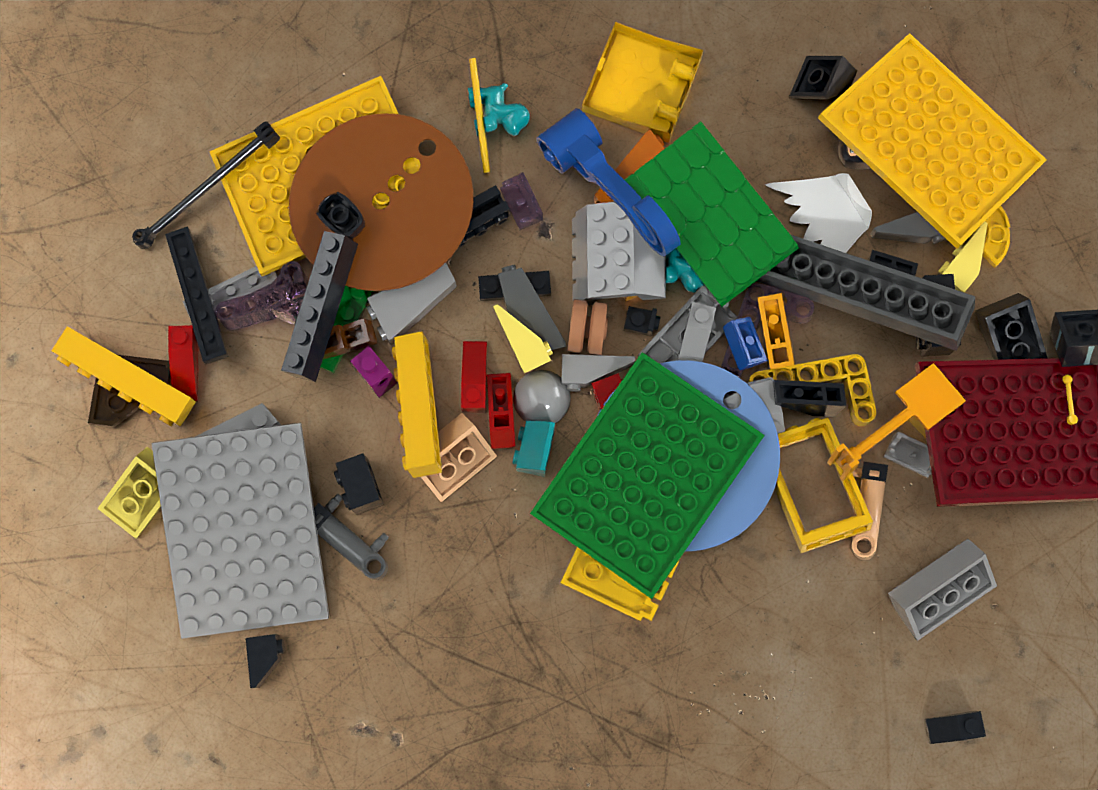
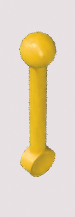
(1071, 419)

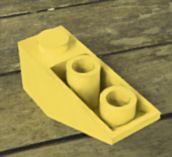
(967, 260)

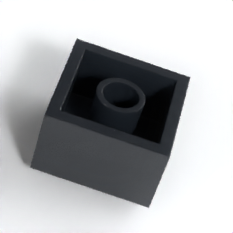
(359, 484)

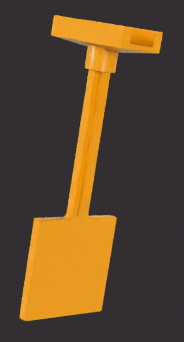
(927, 398)

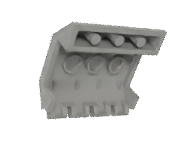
(613, 257)

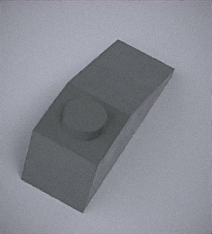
(908, 229)

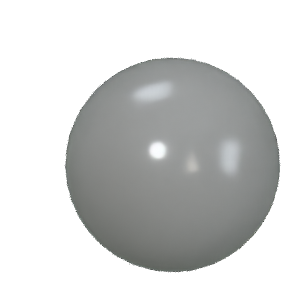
(541, 397)

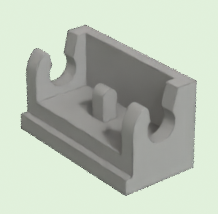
(909, 454)

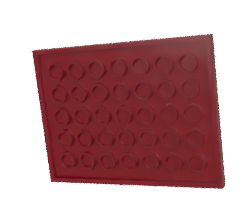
(1014, 434)

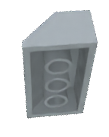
(943, 588)

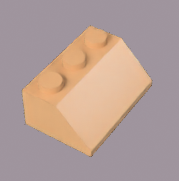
(462, 456)

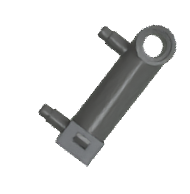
(347, 542)

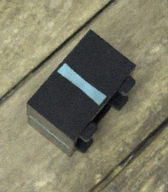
(1076, 337)

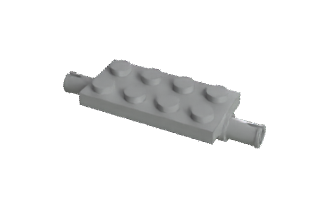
(667, 343)

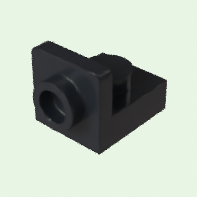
(641, 321)

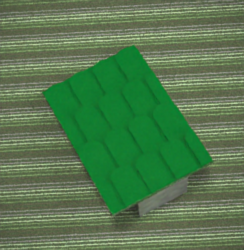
(719, 217)

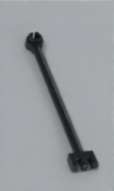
(266, 135)

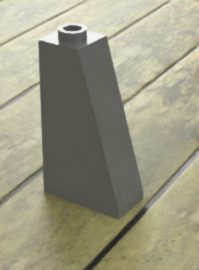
(526, 306)

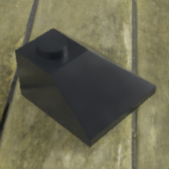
(823, 77)

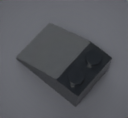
(1011, 329)

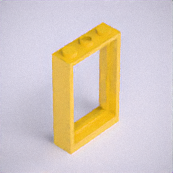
(833, 532)

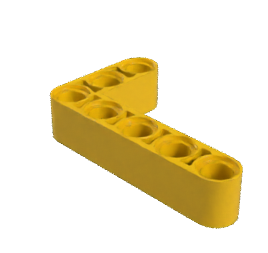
(842, 374)

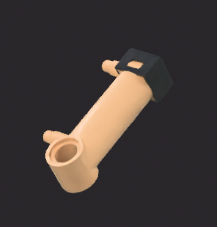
(872, 489)

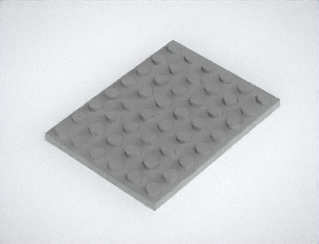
(240, 530)

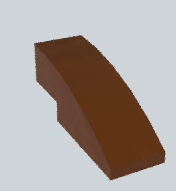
(350, 338)

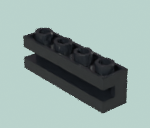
(487, 211)

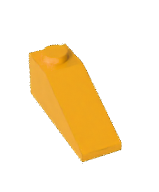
(776, 331)

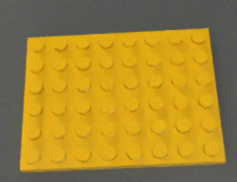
(932, 140)
(263, 181)

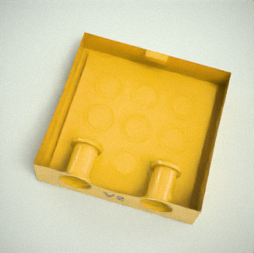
(642, 81)

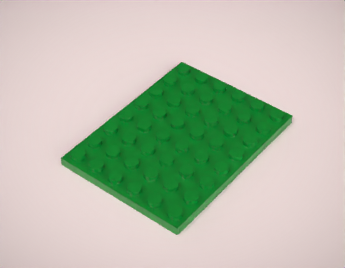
(647, 475)

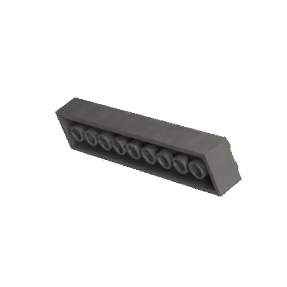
(874, 292)

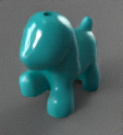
(512, 116)
(678, 268)

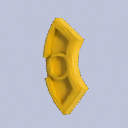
(997, 237)

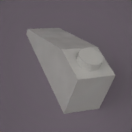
(697, 332)
(582, 370)

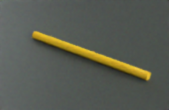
(479, 115)

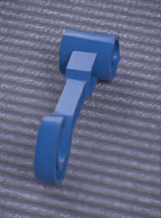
(576, 143)

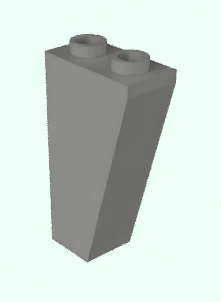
(404, 307)

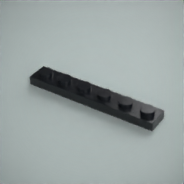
(196, 295)

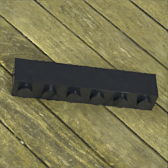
(319, 306)

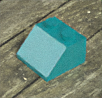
(535, 447)

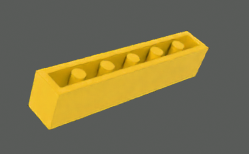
(122, 376)
(417, 405)

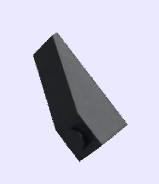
(810, 397)

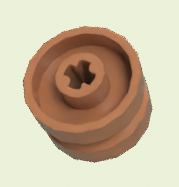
(588, 327)

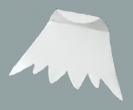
(831, 207)

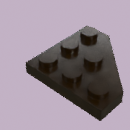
(108, 408)

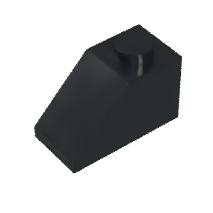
(263, 657)
(955, 727)

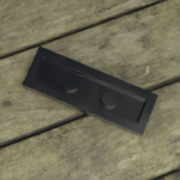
(491, 290)

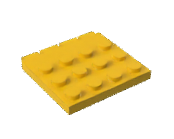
(601, 584)

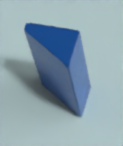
(744, 343)

